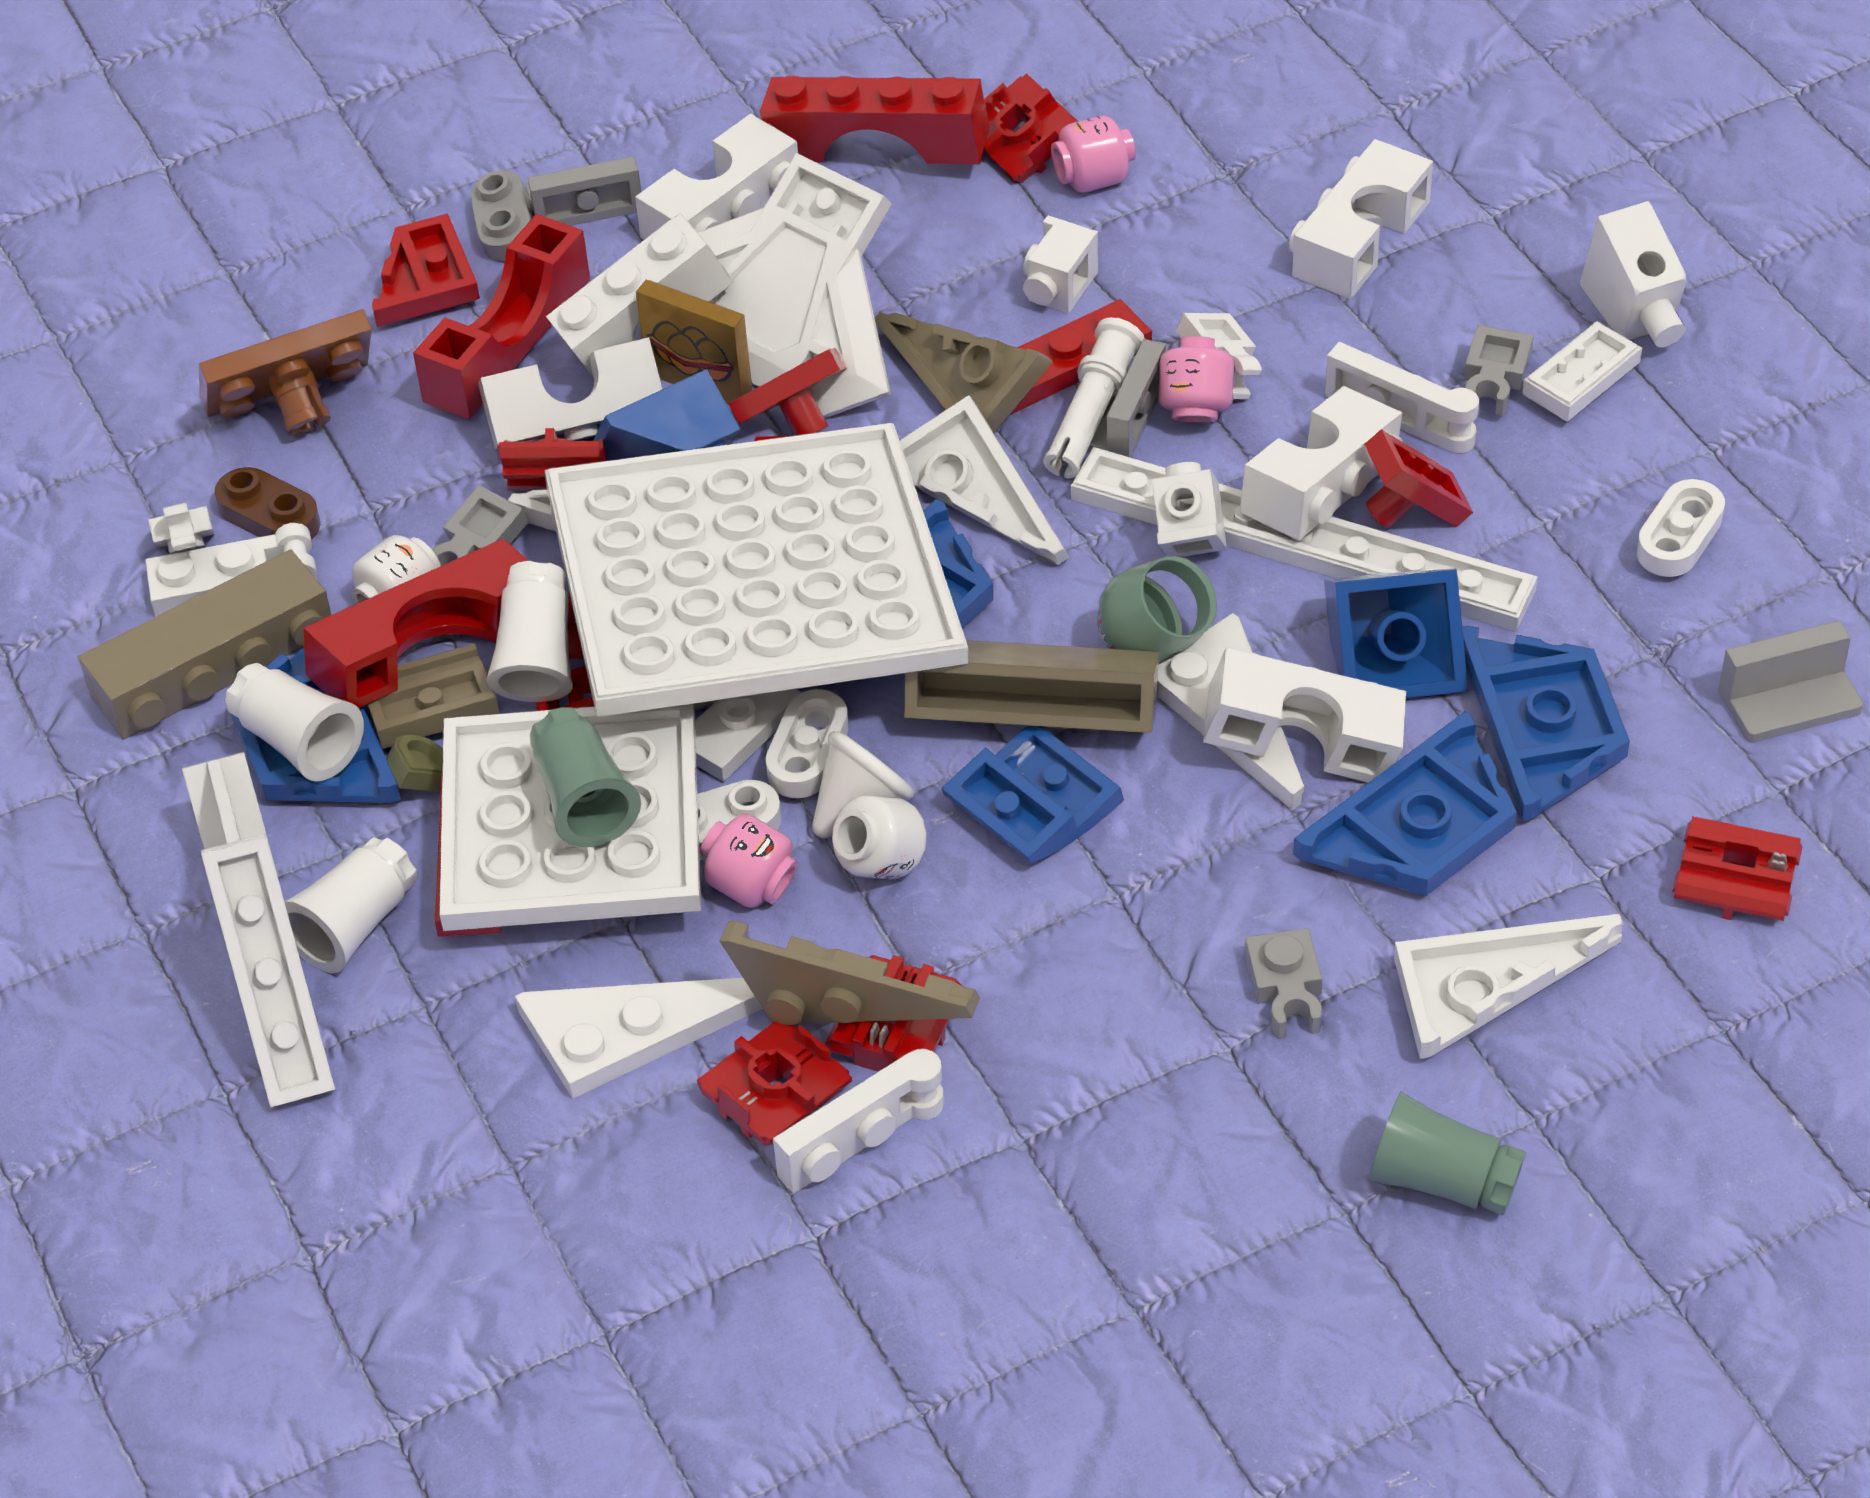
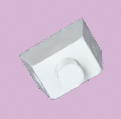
(1635, 275)

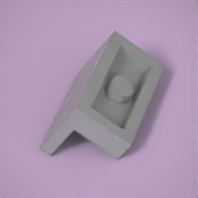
(586, 192)
(1133, 405)
(1789, 682)

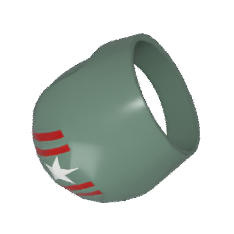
(1142, 615)

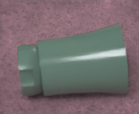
(585, 787)
(1445, 1158)

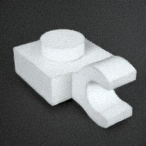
(1227, 337)
(181, 528)

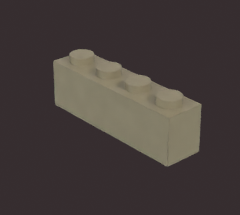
(203, 644)
(1040, 687)

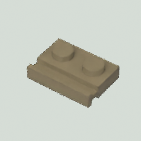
(432, 690)

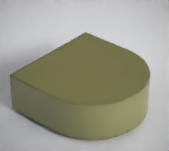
(416, 763)

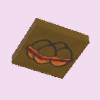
(694, 337)

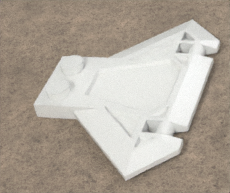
(806, 283)

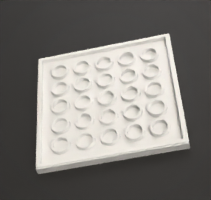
(751, 569)

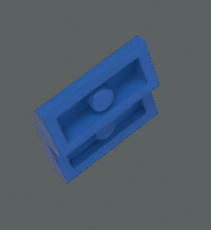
(1034, 793)

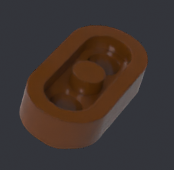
(264, 502)

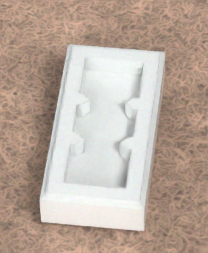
(1582, 371)
(736, 729)

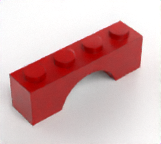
(934, 115)
(539, 274)
(359, 648)

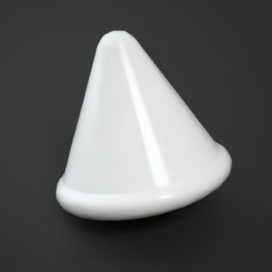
(851, 773)

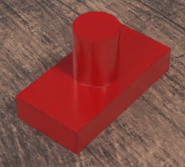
(792, 394)
(1412, 480)

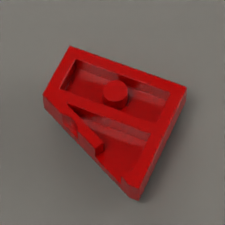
(424, 272)

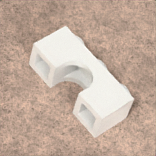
(748, 168)
(1341, 237)
(607, 309)
(522, 409)
(1304, 486)
(1351, 718)

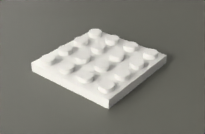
(501, 838)

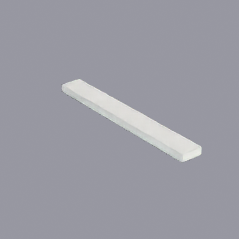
(1331, 549)

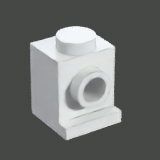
(1061, 265)
(1199, 527)

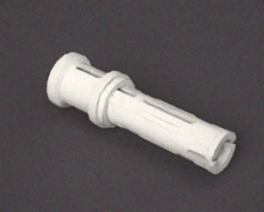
(1099, 379)

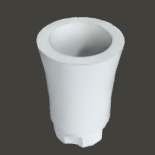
(532, 635)
(301, 723)
(349, 902)

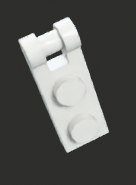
(1427, 409)
(190, 573)
(860, 1119)

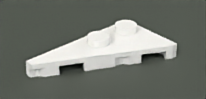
(968, 470)
(1185, 687)
(1475, 976)
(616, 1029)

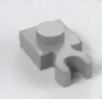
(1497, 364)
(478, 523)
(1287, 974)

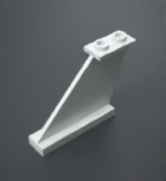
(257, 930)

